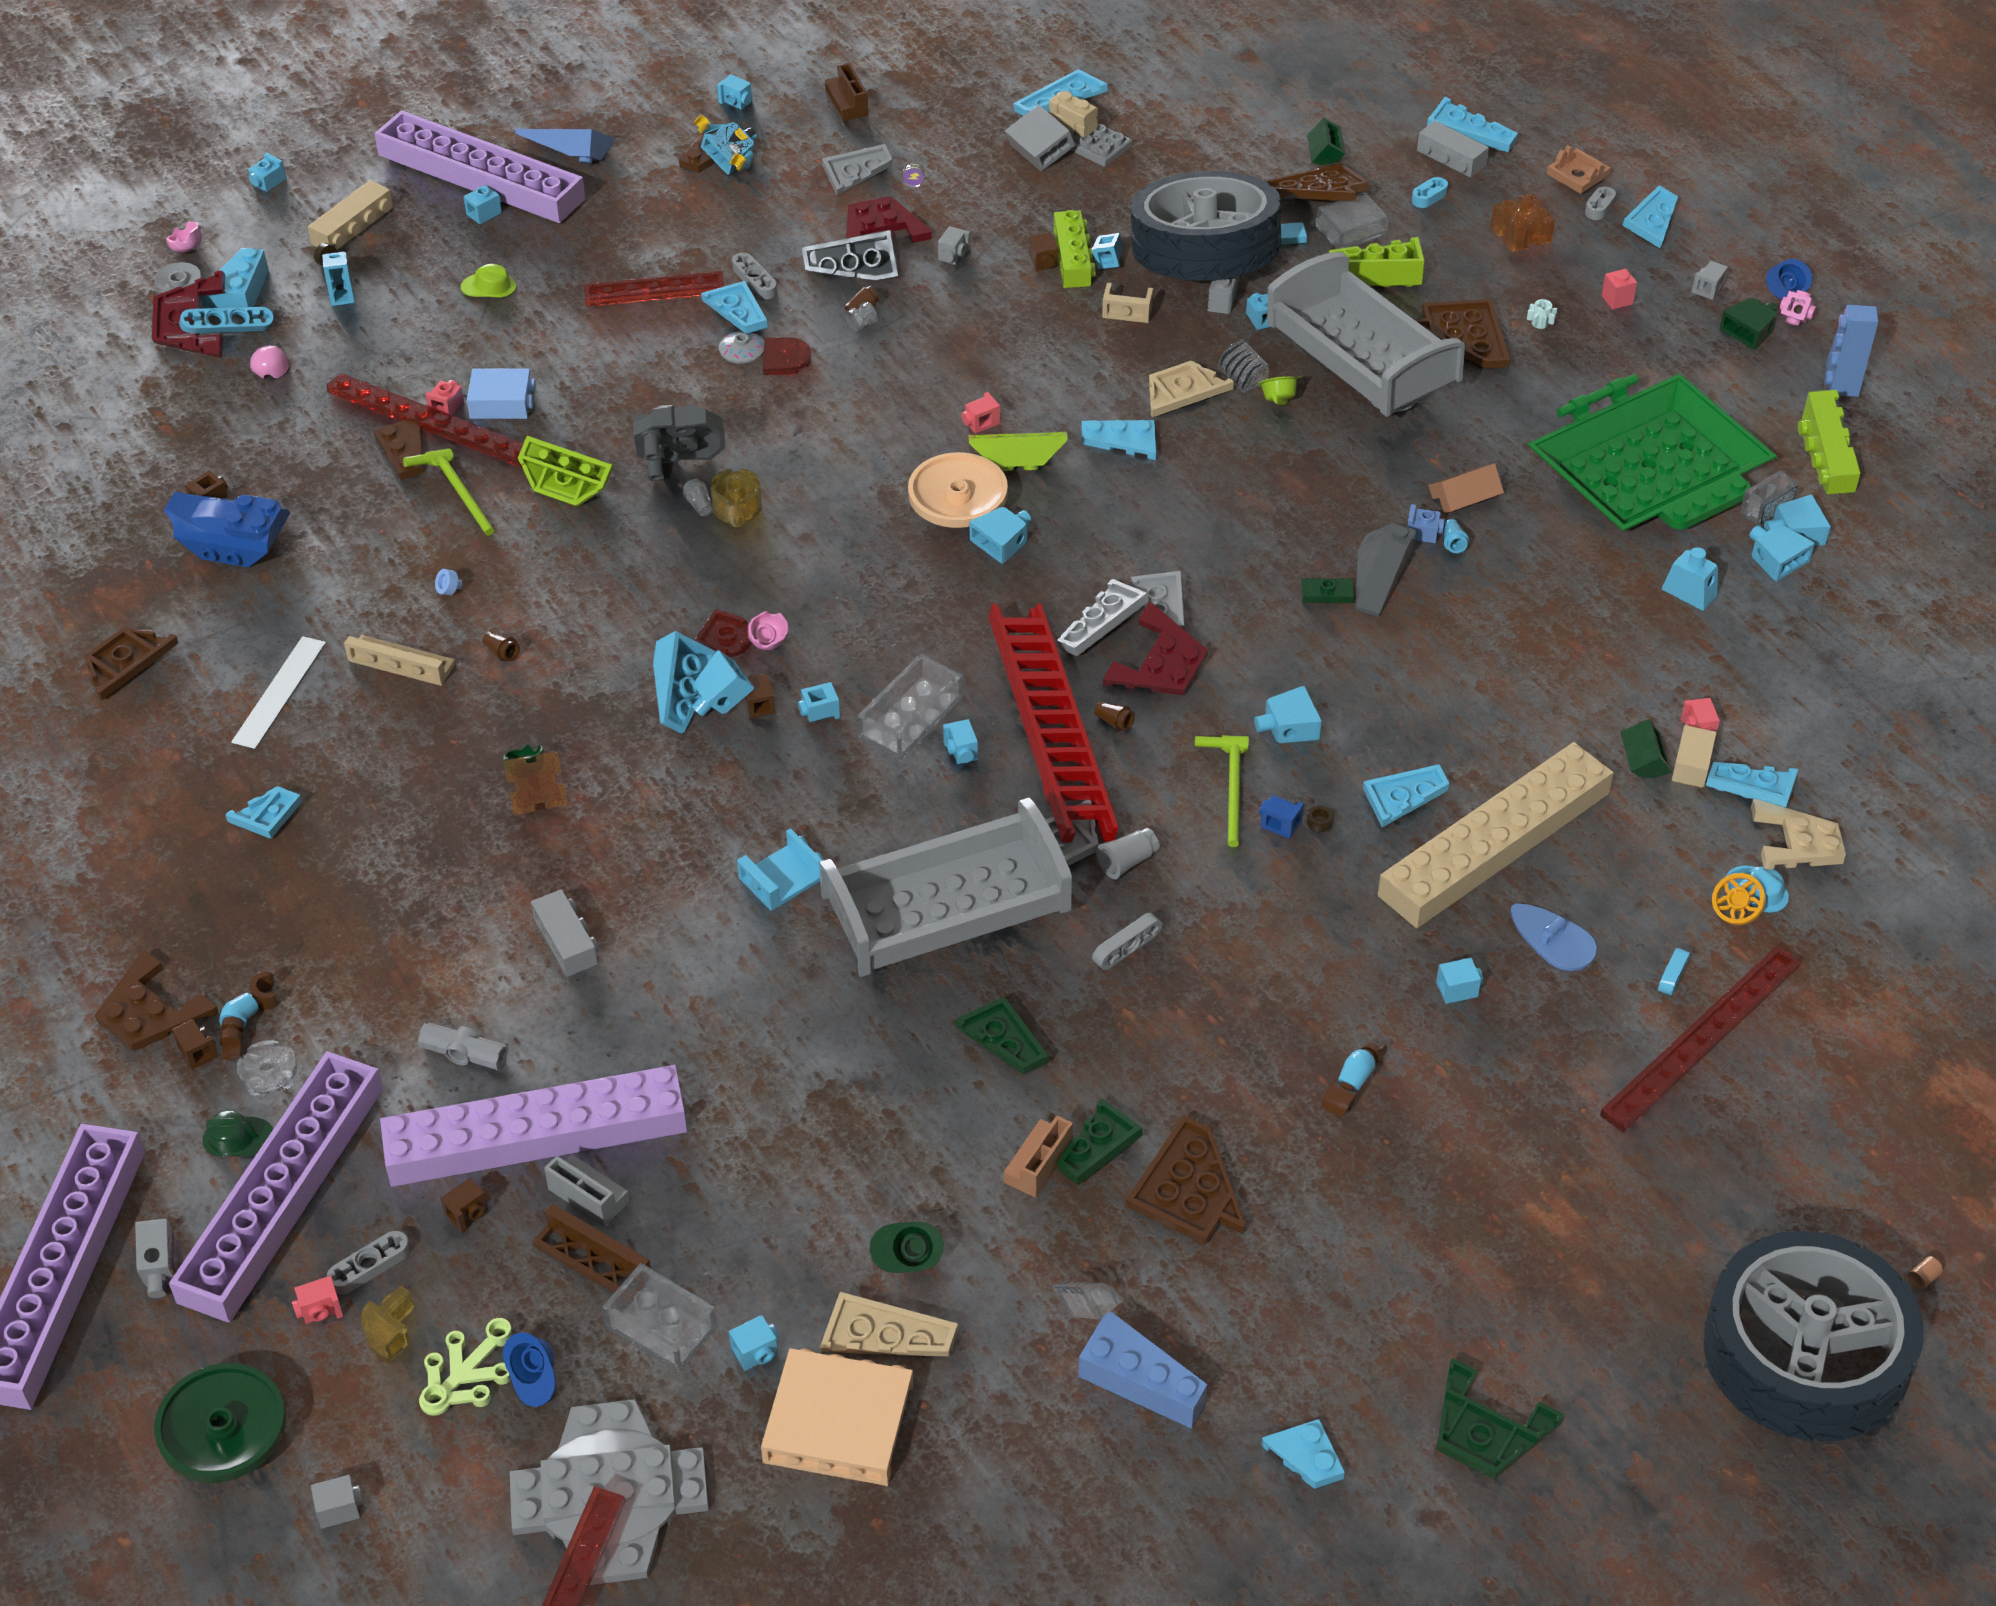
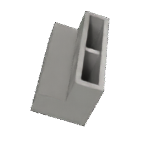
(586, 1188)

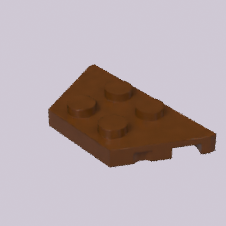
(124, 657)

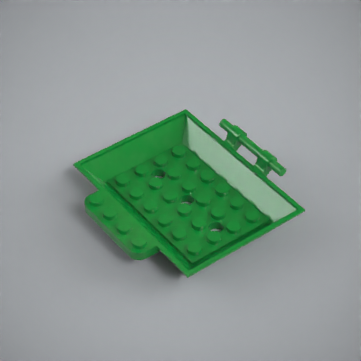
(1648, 433)

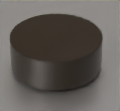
(322, 249)
(1320, 818)

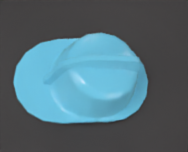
(1772, 883)

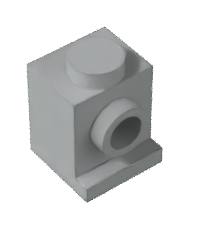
(953, 245)
(1710, 280)

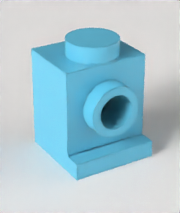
(734, 92)
(267, 173)
(1108, 251)
(1256, 307)
(819, 702)
(961, 741)

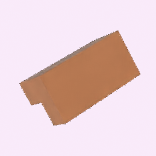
(1467, 487)
(1039, 1156)

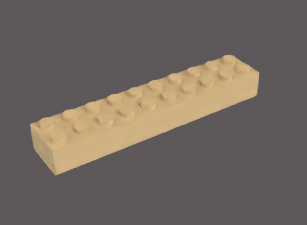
(1494, 834)

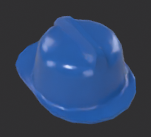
(1788, 276)
(530, 1368)

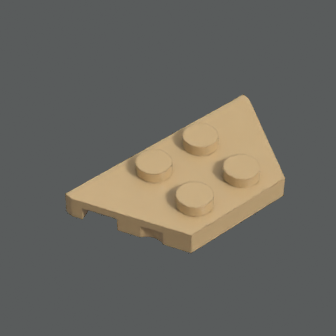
(1183, 386)

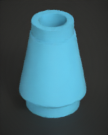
(1454, 537)

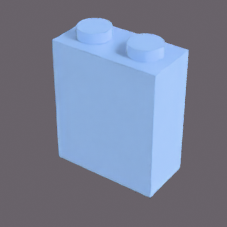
(500, 393)

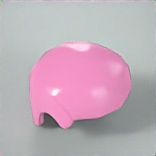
(185, 240)
(269, 361)
(768, 630)

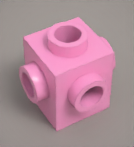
(1794, 300)

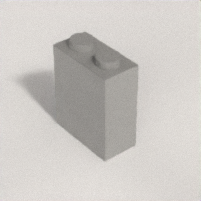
(1039, 138)

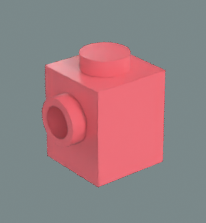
(1619, 289)

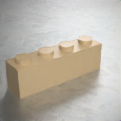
(351, 215)

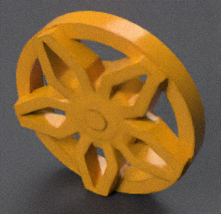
(1739, 899)

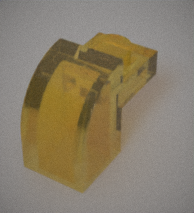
(383, 1324)

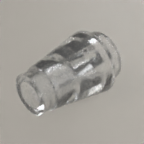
(697, 496)

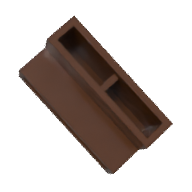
(847, 93)

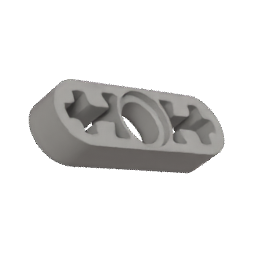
(754, 283)
(1127, 941)
(372, 1250)

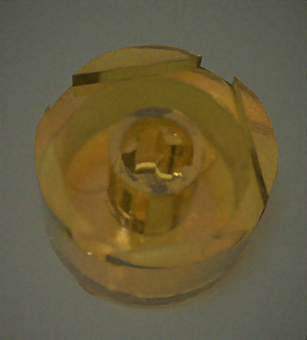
(736, 496)

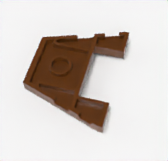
(138, 1014)

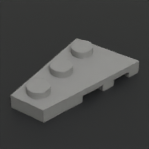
(855, 167)
(1165, 592)

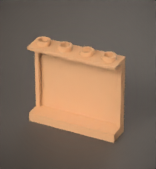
(836, 1416)

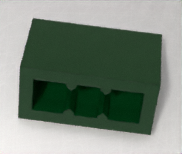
(1325, 143)
(1645, 750)

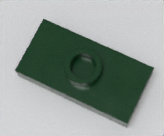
(1327, 590)

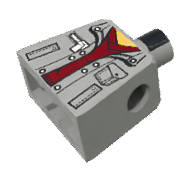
(156, 1255)

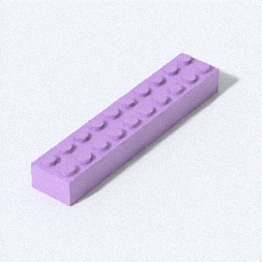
(478, 163)
(532, 1125)
(276, 1187)
(62, 1256)

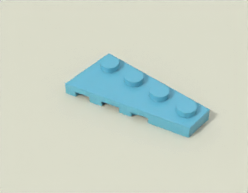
(1077, 83)
(1473, 126)

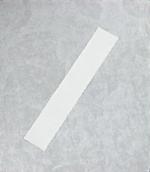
(278, 692)

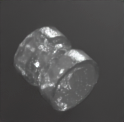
(860, 317)

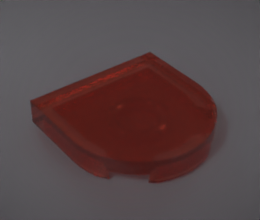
(785, 355)
(725, 633)

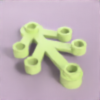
(465, 1371)

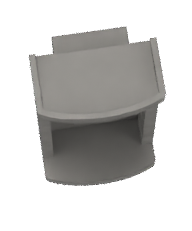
(1361, 334)
(949, 888)

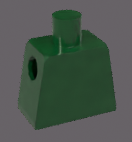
(1749, 321)

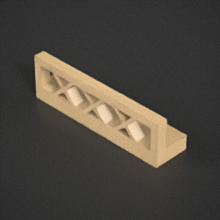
(399, 659)

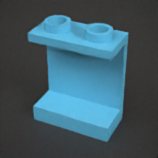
(782, 873)

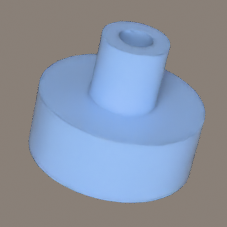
(447, 582)

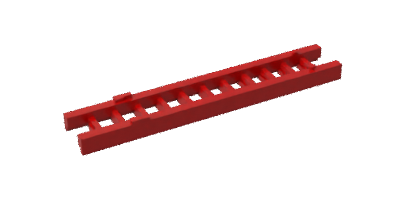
(1065, 714)

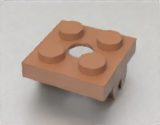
(1577, 161)

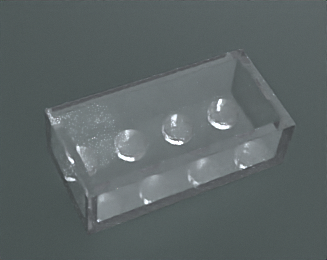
(910, 706)

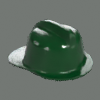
(235, 1134)
(906, 1247)

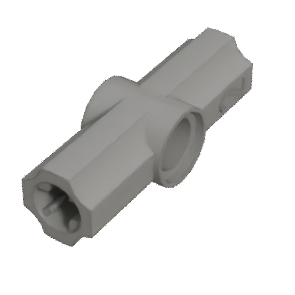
(463, 1046)

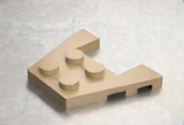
(1806, 837)

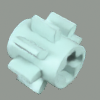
(1542, 314)

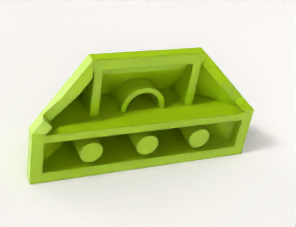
(1018, 449)
(562, 472)

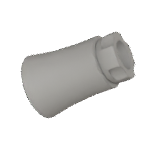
(1126, 852)

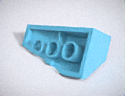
(676, 667)

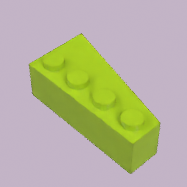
(1387, 264)
(1829, 443)

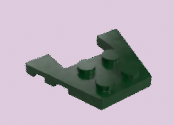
(1482, 1436)

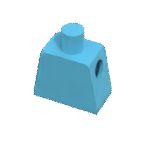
(337, 273)
(1802, 517)
(1000, 532)
(1780, 550)
(1693, 579)
(720, 685)
(1290, 717)

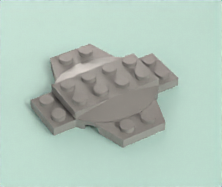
(616, 1452)

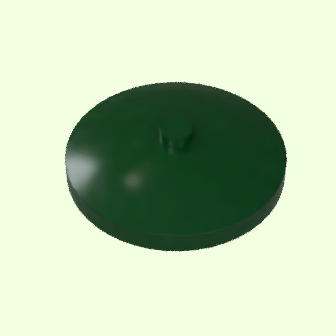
(220, 1422)

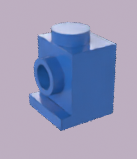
(1281, 816)

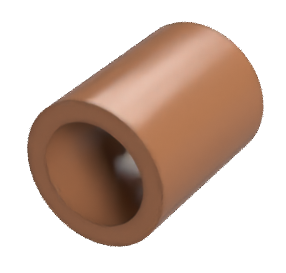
(1925, 1272)

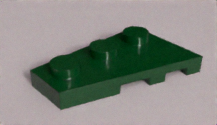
(1004, 1034)
(1099, 1142)

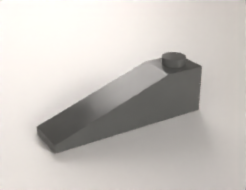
(862, 257)
(1380, 565)

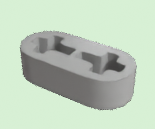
(1600, 203)

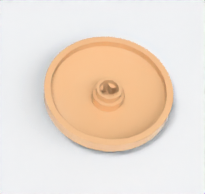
(956, 489)

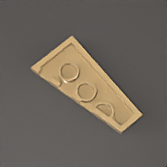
(879, 1328)

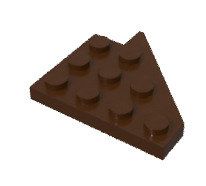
(1473, 324)
(1188, 1185)

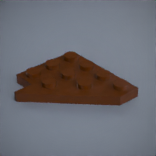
(1323, 183)

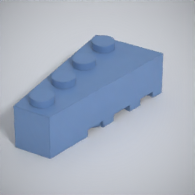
(1851, 349)
(1141, 1372)

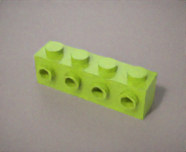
(1073, 249)

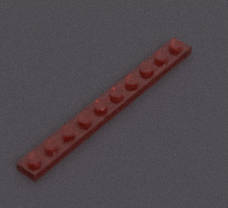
(428, 418)
(1699, 1039)

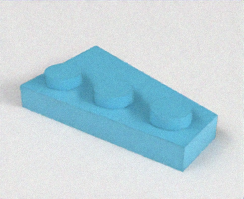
(1652, 216)
(737, 306)
(1121, 434)
(1751, 783)
(1404, 792)

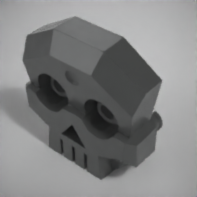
(677, 435)

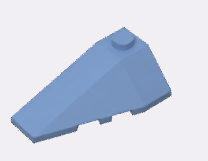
(578, 143)

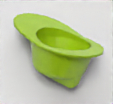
(489, 281)
(1279, 389)

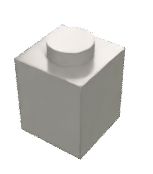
(336, 1501)

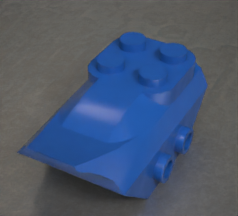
(226, 529)

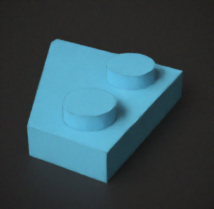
(266, 813)
(1307, 1452)

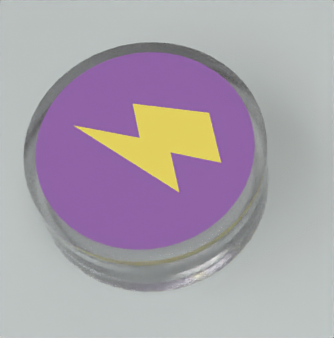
(913, 175)

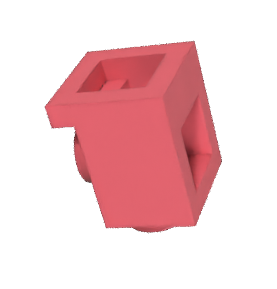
(447, 393)
(981, 413)
(1700, 714)
(316, 1300)

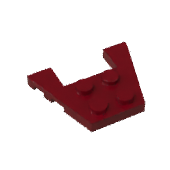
(884, 215)
(167, 313)
(1170, 663)

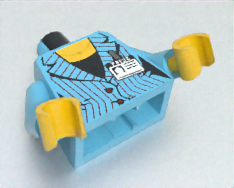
(727, 144)

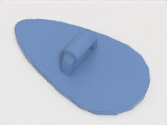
(1554, 937)

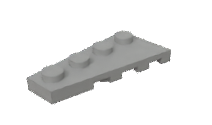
(1108, 612)

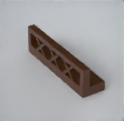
(591, 1240)

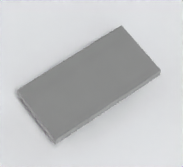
(1101, 145)

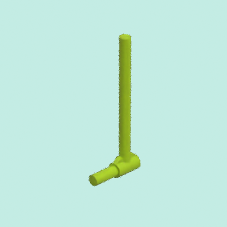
(443, 459)
(1234, 746)

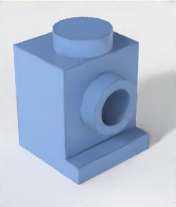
(1426, 523)

